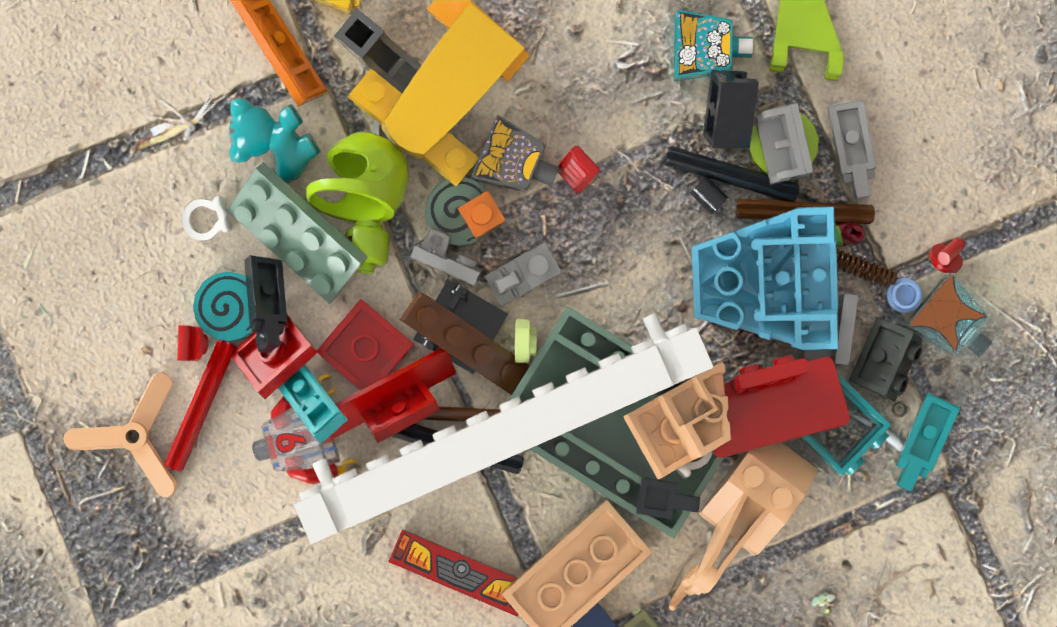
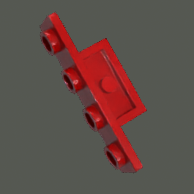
(398, 398)

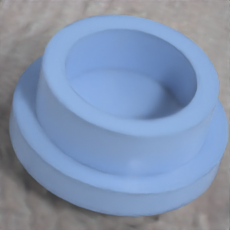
(904, 295)

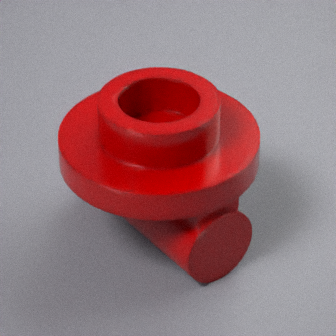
(947, 257)
(191, 343)

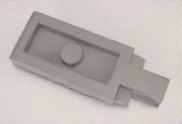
(853, 146)

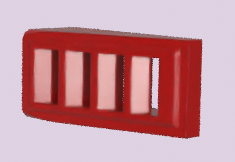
(578, 169)

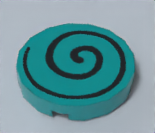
(223, 306)

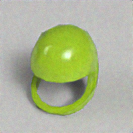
(371, 175)

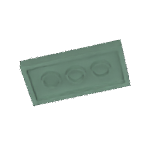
(296, 233)

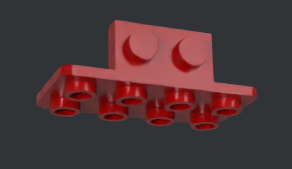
(782, 403)

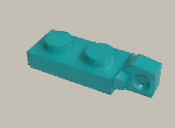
(925, 440)

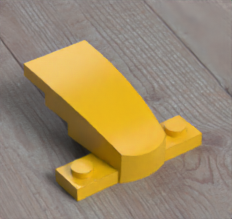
(441, 93)

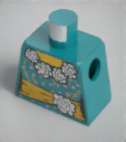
(705, 45)

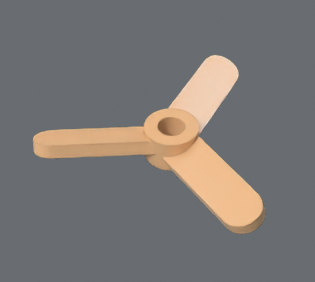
(117, 436)

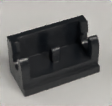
(730, 109)

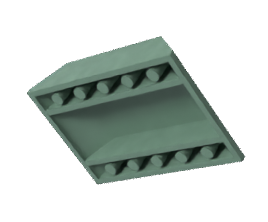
(605, 449)

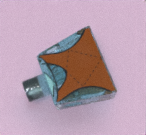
(950, 319)

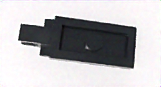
(266, 300)

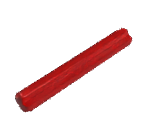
(200, 405)

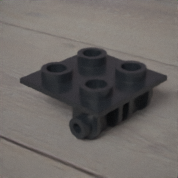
(472, 310)

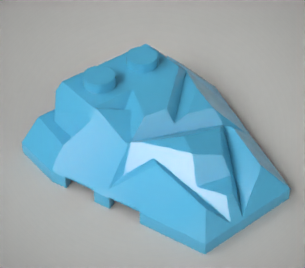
(773, 279)

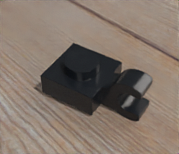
(660, 498)

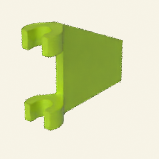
(806, 27)

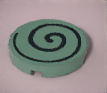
(443, 210)

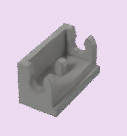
(784, 144)

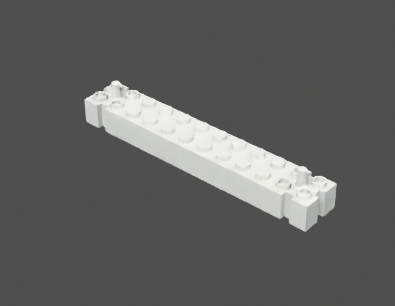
(488, 440)

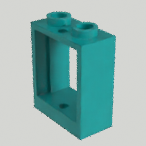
(873, 438)

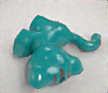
(255, 133)

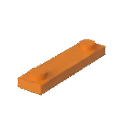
(281, 49)

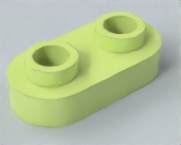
(525, 340)

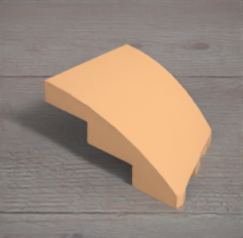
(683, 422)

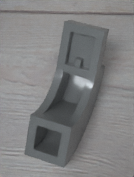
(376, 50)

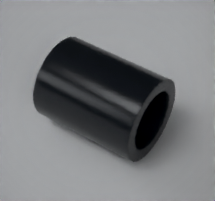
(709, 195)

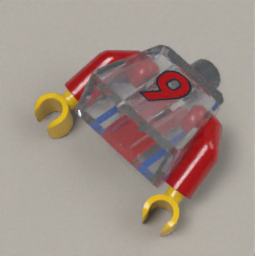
(294, 447)

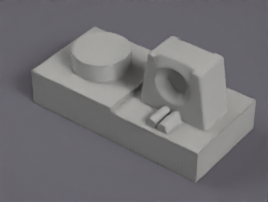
(433, 253)
(523, 274)

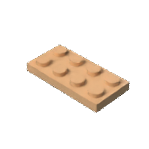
(577, 570)

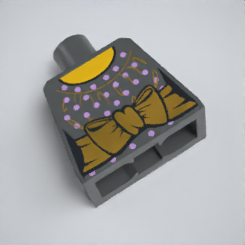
(512, 159)

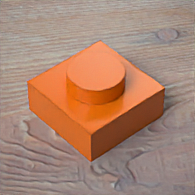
(481, 214)

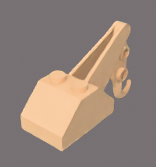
(749, 508)

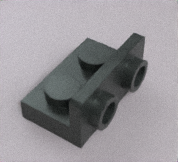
(887, 359)

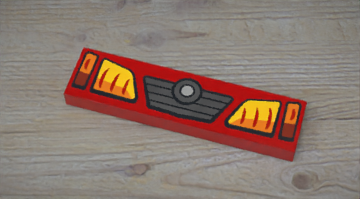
(452, 570)

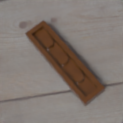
(464, 342)

